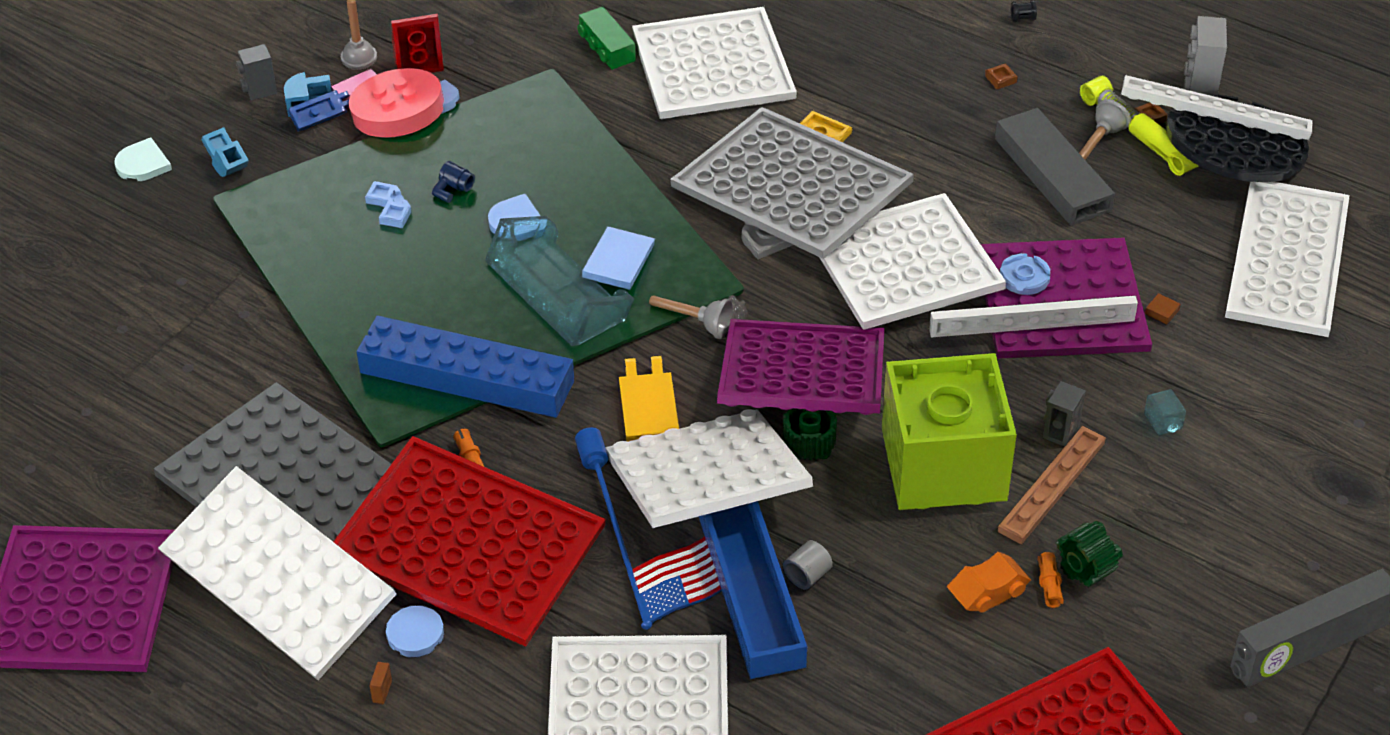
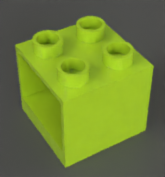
(948, 431)

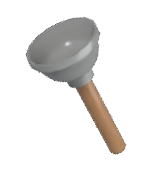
(357, 52)
(1110, 119)
(714, 317)

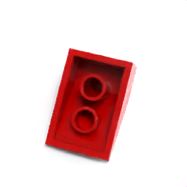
(417, 43)

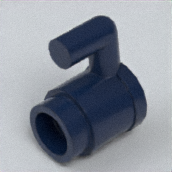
(455, 177)

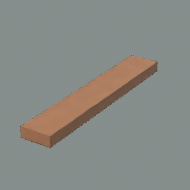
(1051, 485)

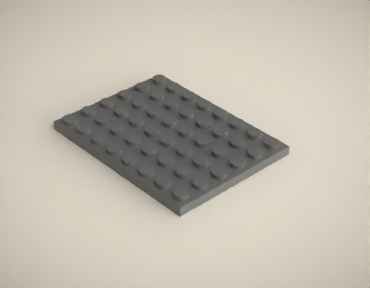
(288, 452)

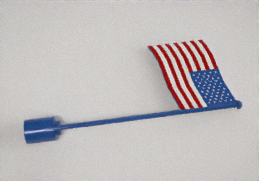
(668, 579)

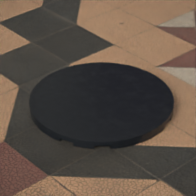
(1234, 148)

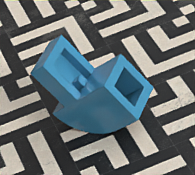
(302, 89)
(226, 155)

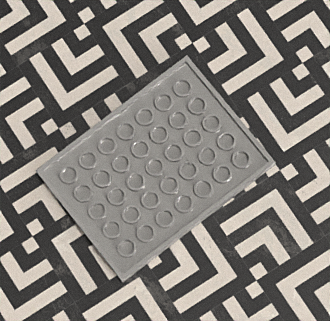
(792, 182)

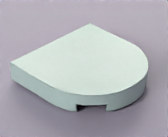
(141, 161)

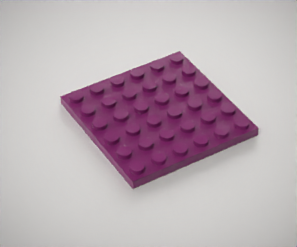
(1077, 272)
(802, 366)
(81, 597)

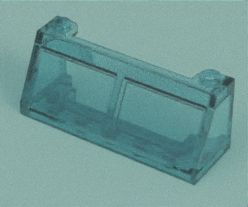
(552, 281)

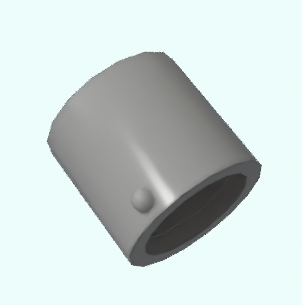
(807, 564)

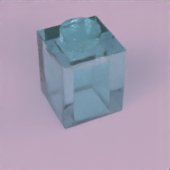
(1165, 412)

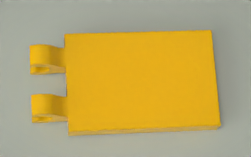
(647, 400)

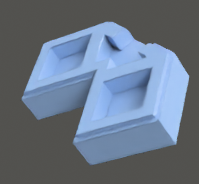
(396, 208)

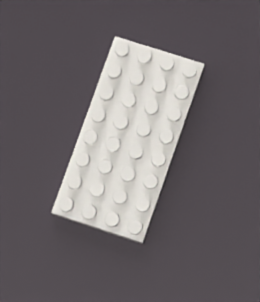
(1288, 257)
(277, 572)

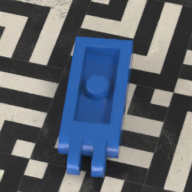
(319, 109)

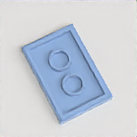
(618, 258)

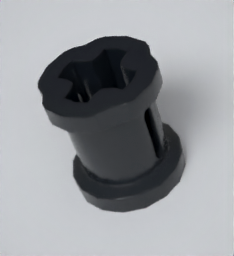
(1023, 10)

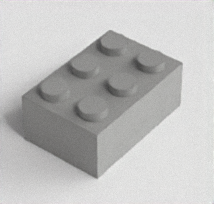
(1206, 55)

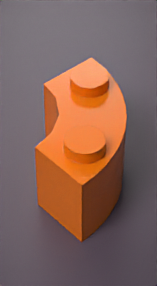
(989, 583)

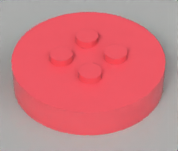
(396, 102)

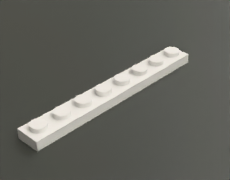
(1217, 107)
(1033, 316)

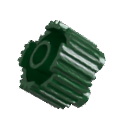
(810, 433)
(1088, 553)

